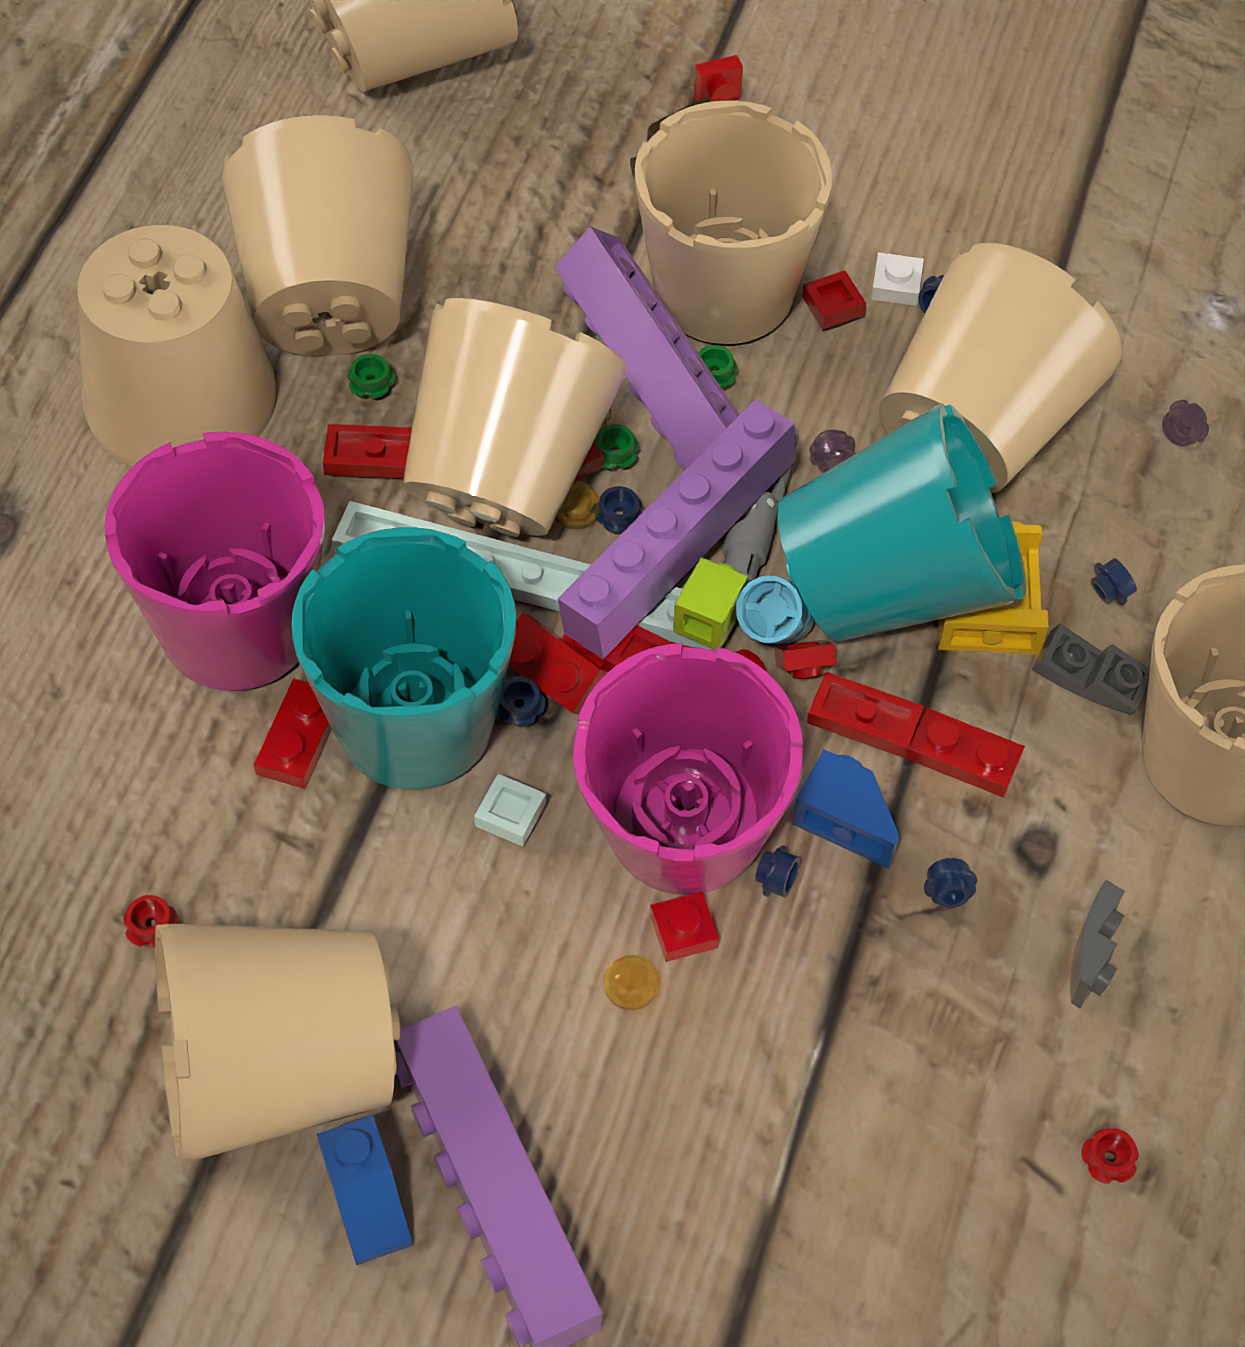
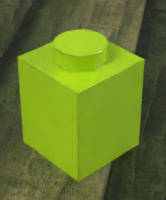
(708, 603)

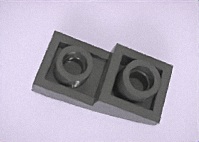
(1097, 675)
(1094, 947)

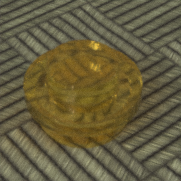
(579, 507)
(631, 982)

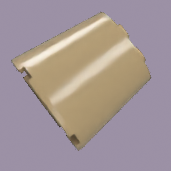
(403, 38)
(730, 216)
(321, 231)
(167, 344)
(1007, 352)
(505, 415)
(1198, 699)
(271, 1031)

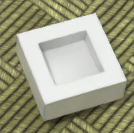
(897, 279)

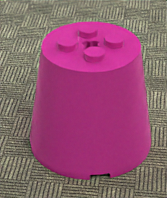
(217, 552)
(687, 734)

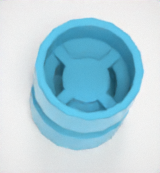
(773, 611)

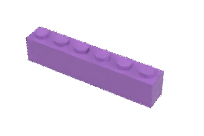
(659, 357)
(677, 529)
(497, 1184)

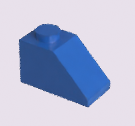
(847, 808)
(364, 1189)

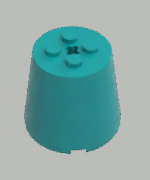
(902, 533)
(407, 652)

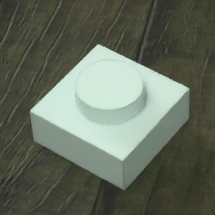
(510, 810)

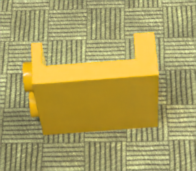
(1009, 627)

